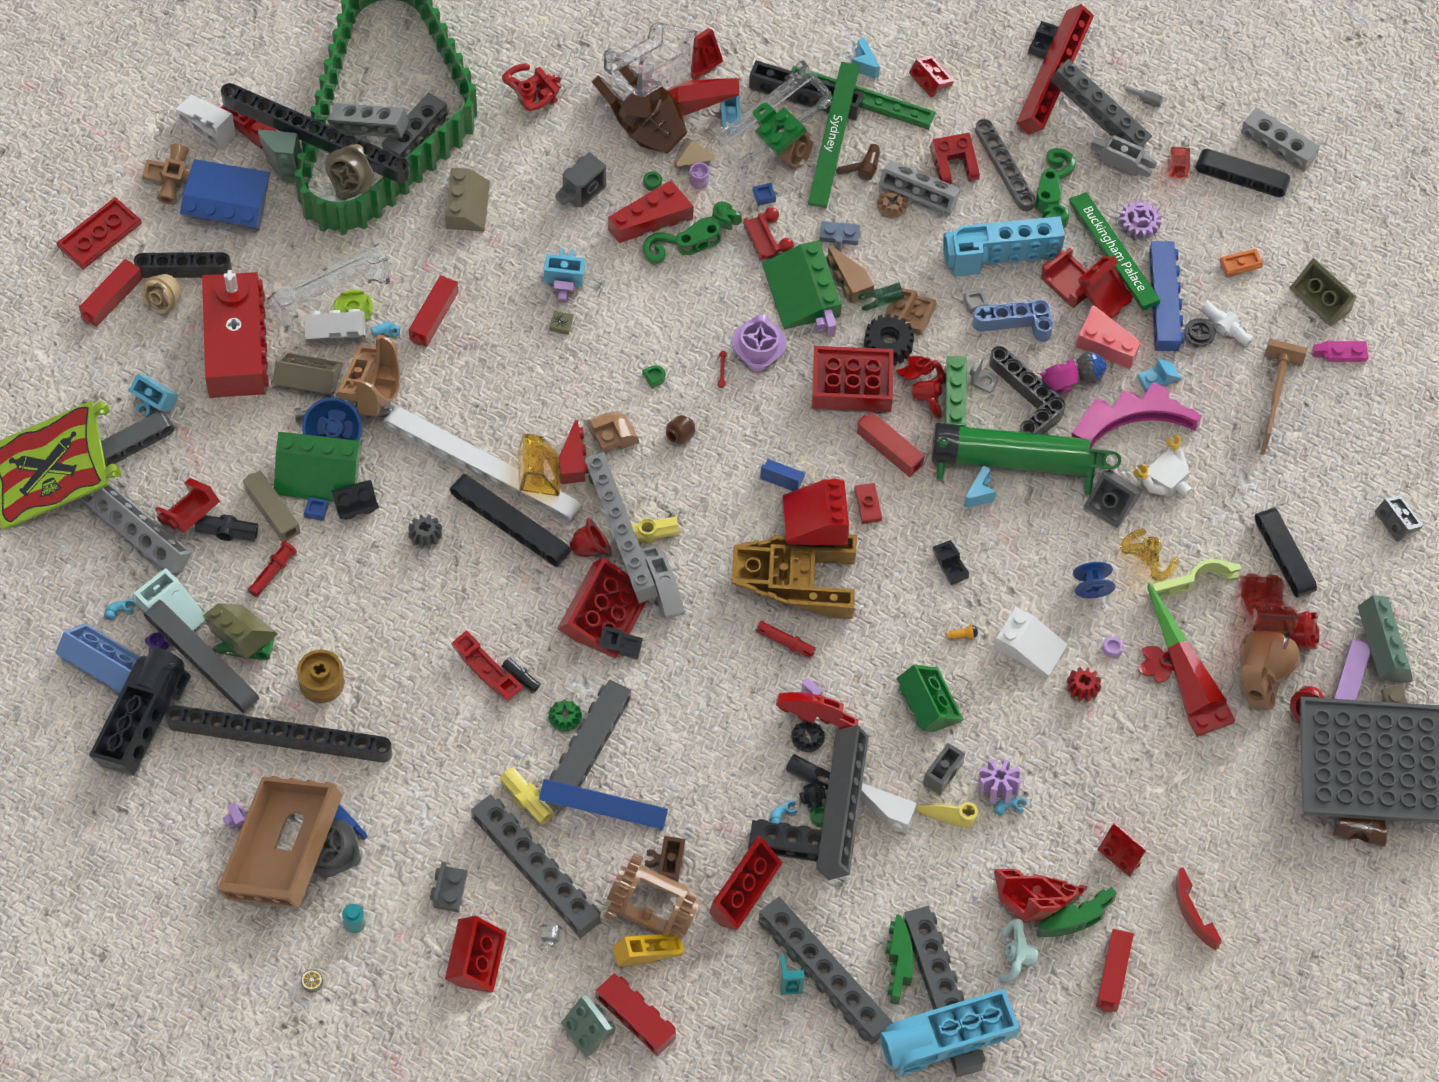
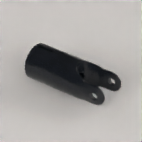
(807, 770)

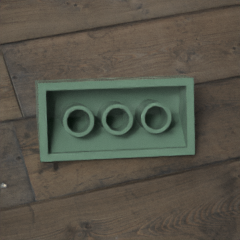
(1384, 639)

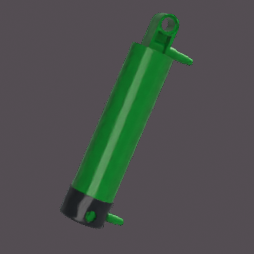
(1017, 452)

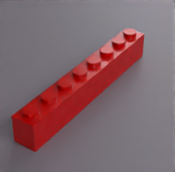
(1064, 47)

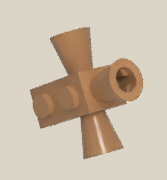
(169, 174)

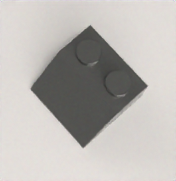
(1113, 498)

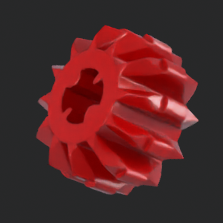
(1083, 684)

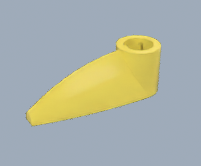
(951, 814)

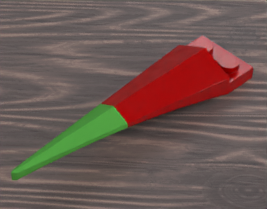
(1201, 697)

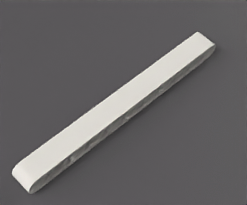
(476, 462)

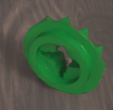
(572, 720)

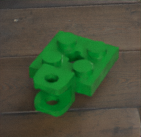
(772, 122)

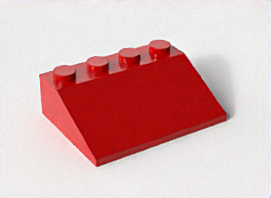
(852, 379)
(817, 514)
(601, 600)

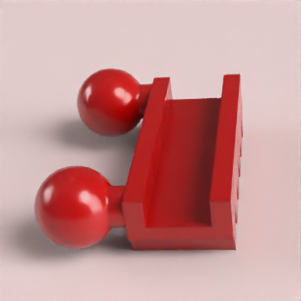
(762, 237)

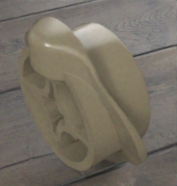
(349, 171)

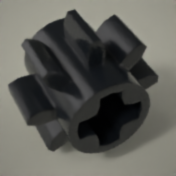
(812, 795)

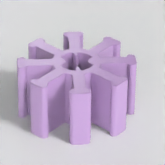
(999, 781)

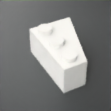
(207, 120)
(335, 325)

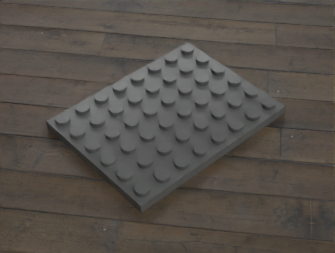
(1370, 759)

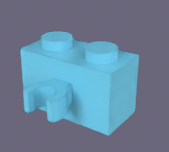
(564, 268)
(153, 395)

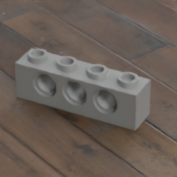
(369, 120)
(1268, 130)
(919, 186)

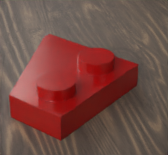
(705, 53)

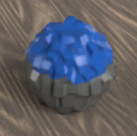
(1091, 367)

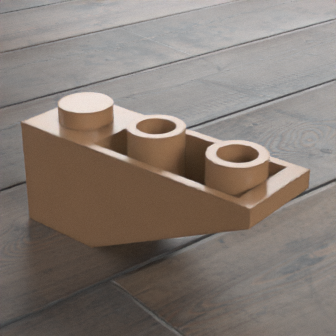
(850, 274)

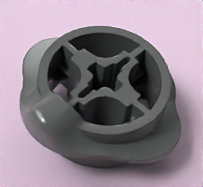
(345, 852)

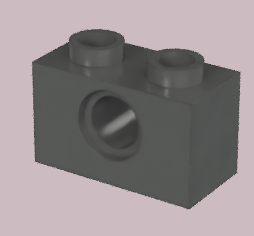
(944, 768)

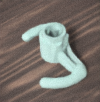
(1018, 950)

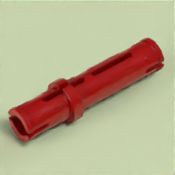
(793, 643)

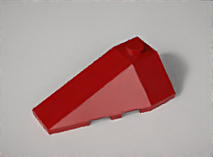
(700, 94)

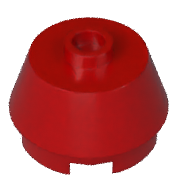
(1306, 631)

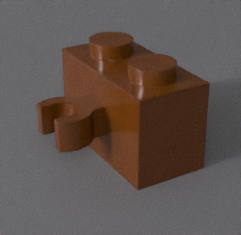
(670, 859)

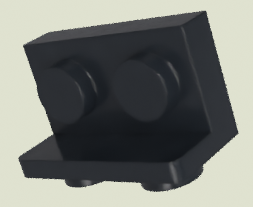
(355, 499)

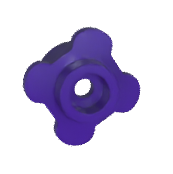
(156, 637)

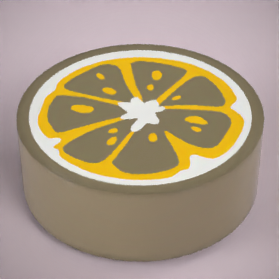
(311, 981)

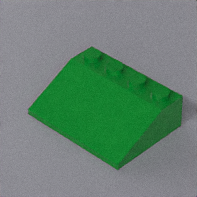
(802, 285)
(314, 465)

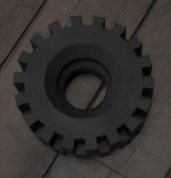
(894, 327)

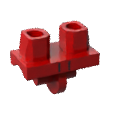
(546, 83)

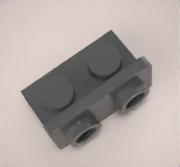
(1398, 517)
(449, 888)

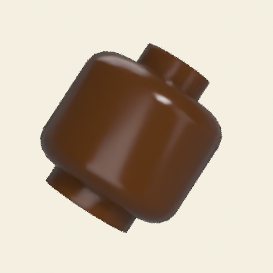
(680, 429)

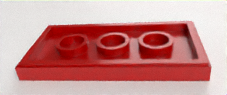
(99, 233)

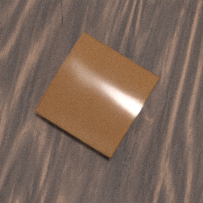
(914, 309)

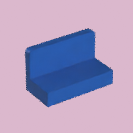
(782, 475)

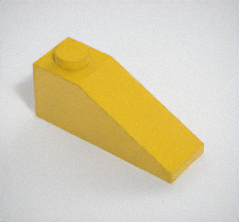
(646, 949)

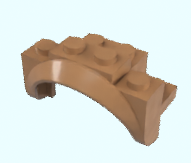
(372, 387)

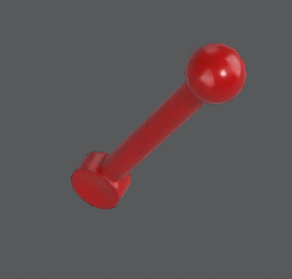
(721, 383)

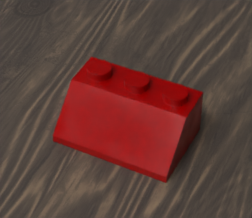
(475, 954)

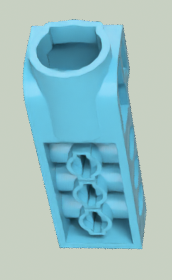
(1002, 242)
(948, 1032)

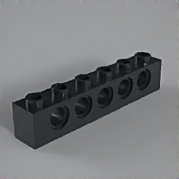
(769, 77)

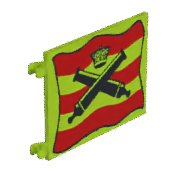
(52, 464)

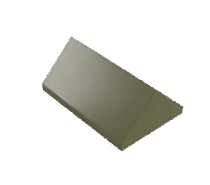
(1323, 292)

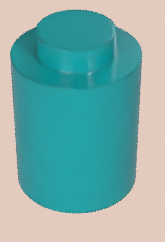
(353, 918)

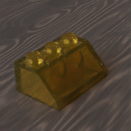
(538, 466)

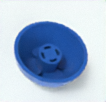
(328, 415)

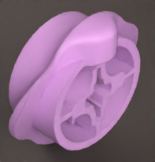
(771, 342)

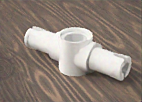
(1226, 324)

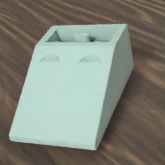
(174, 595)

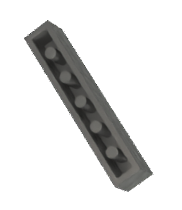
(593, 734)

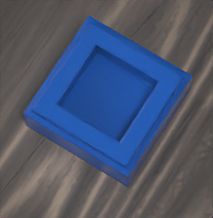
(764, 194)
(316, 508)

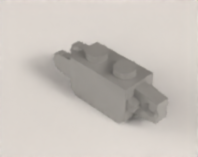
(1124, 155)

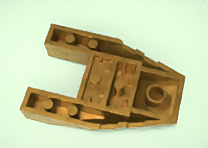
(787, 573)

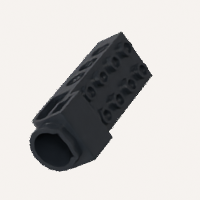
(140, 710)

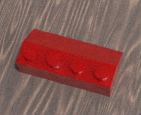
(745, 885)

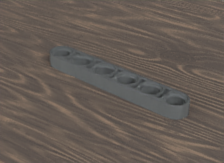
(1008, 163)

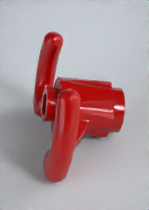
(525, 89)
(931, 390)

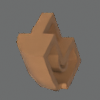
(612, 431)

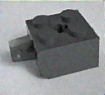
(582, 181)

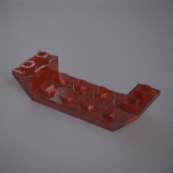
(1264, 604)

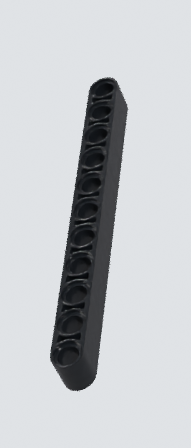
(311, 130)
(286, 740)

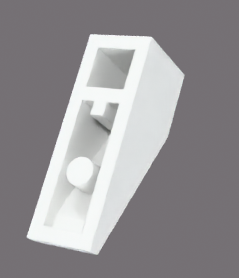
(891, 809)

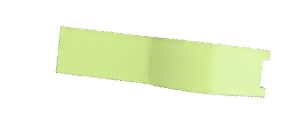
(1185, 583)

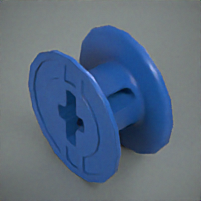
(1094, 582)

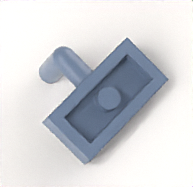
(839, 233)

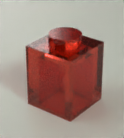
(1179, 162)

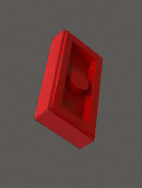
(868, 503)

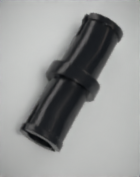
(521, 675)

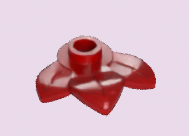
(917, 366)
(1155, 665)

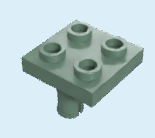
(587, 1025)

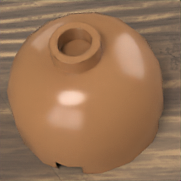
(797, 151)

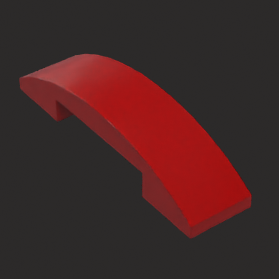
(485, 667)
(1207, 932)

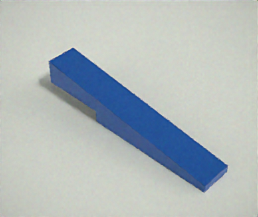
(603, 803)

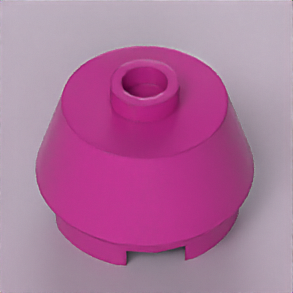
(1061, 377)

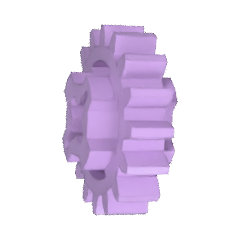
(1141, 219)

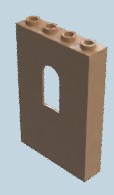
(273, 875)

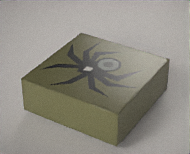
(561, 322)

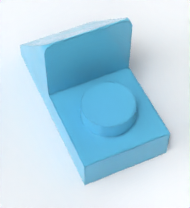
(866, 59)
(730, 110)
(1162, 374)
(979, 491)

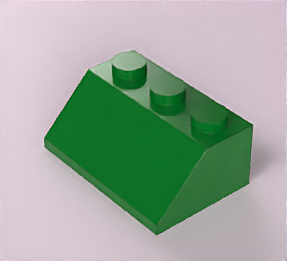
(929, 698)

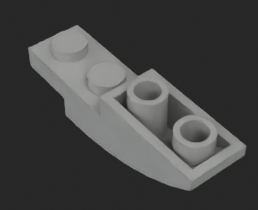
(664, 581)

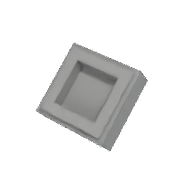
(975, 299)

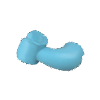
(113, 608)
(1000, 807)
(776, 815)

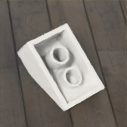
(1030, 642)

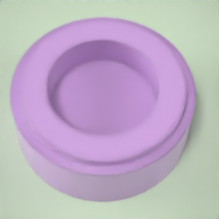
(1112, 647)

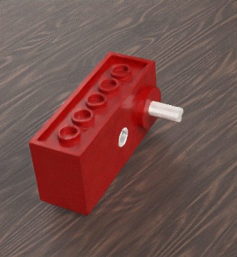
(234, 334)

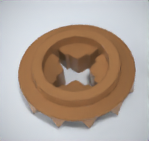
(893, 210)

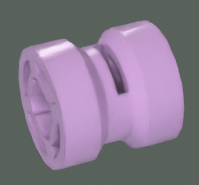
(699, 175)

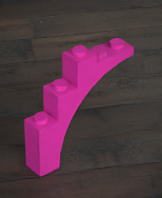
(1154, 406)

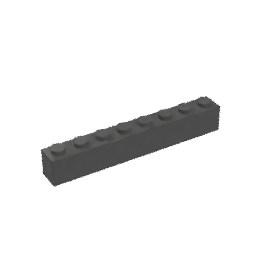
(842, 803)

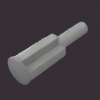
(1147, 95)

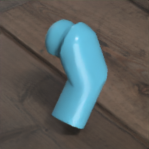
(386, 328)

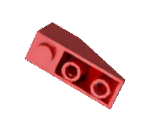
(571, 458)

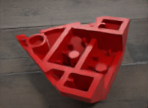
(1033, 896)

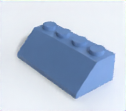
(97, 655)

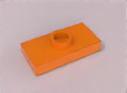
(1241, 262)

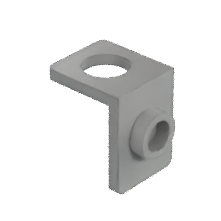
(977, 374)

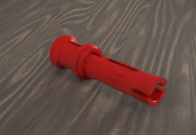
(277, 562)

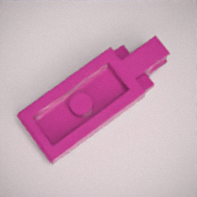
(1341, 351)

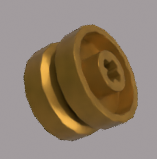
(320, 676)

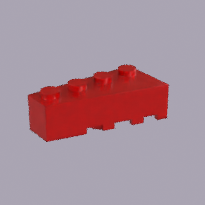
(651, 212)

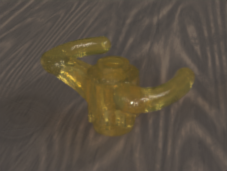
(1149, 553)

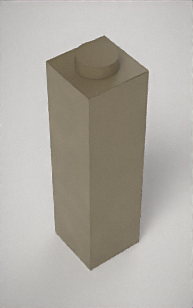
(271, 506)

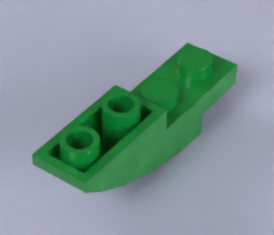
(1073, 919)
(901, 955)

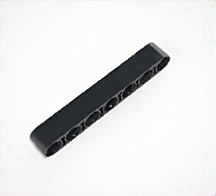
(510, 520)

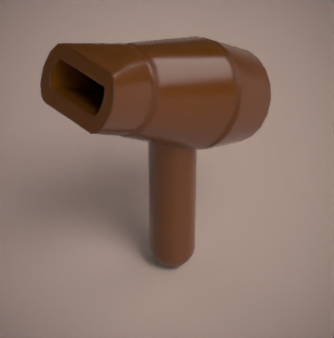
(867, 167)

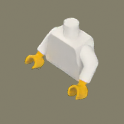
(1167, 472)

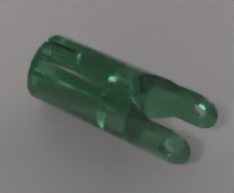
(883, 296)

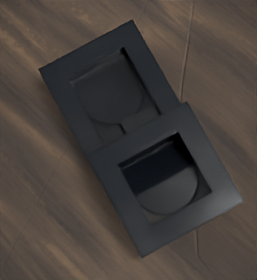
(1043, 39)
(950, 562)
(620, 643)

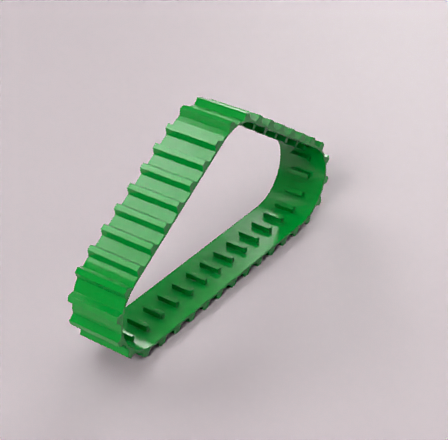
(360, 210)

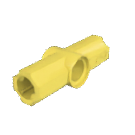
(660, 529)
(526, 796)

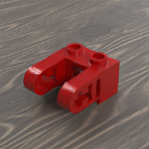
(954, 148)

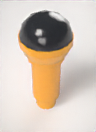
(969, 632)

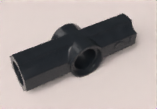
(227, 527)

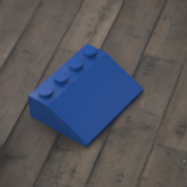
(225, 194)

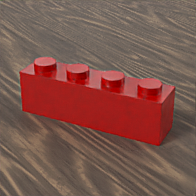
(635, 1014)

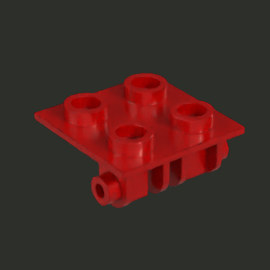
(1122, 849)

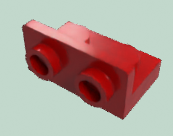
(930, 75)

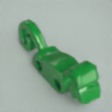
(1049, 188)
(696, 235)

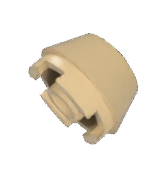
(161, 292)

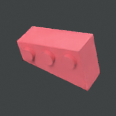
(1107, 339)

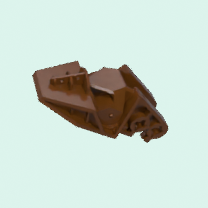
(650, 120)

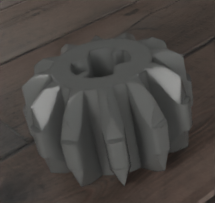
(432, 528)

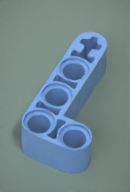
(987, 317)

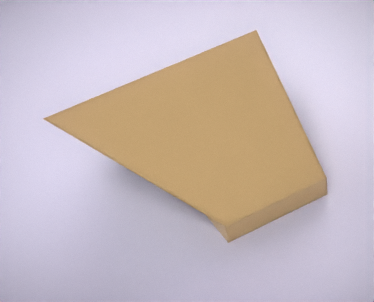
(692, 153)

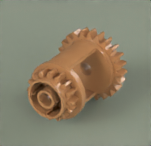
(625, 886)

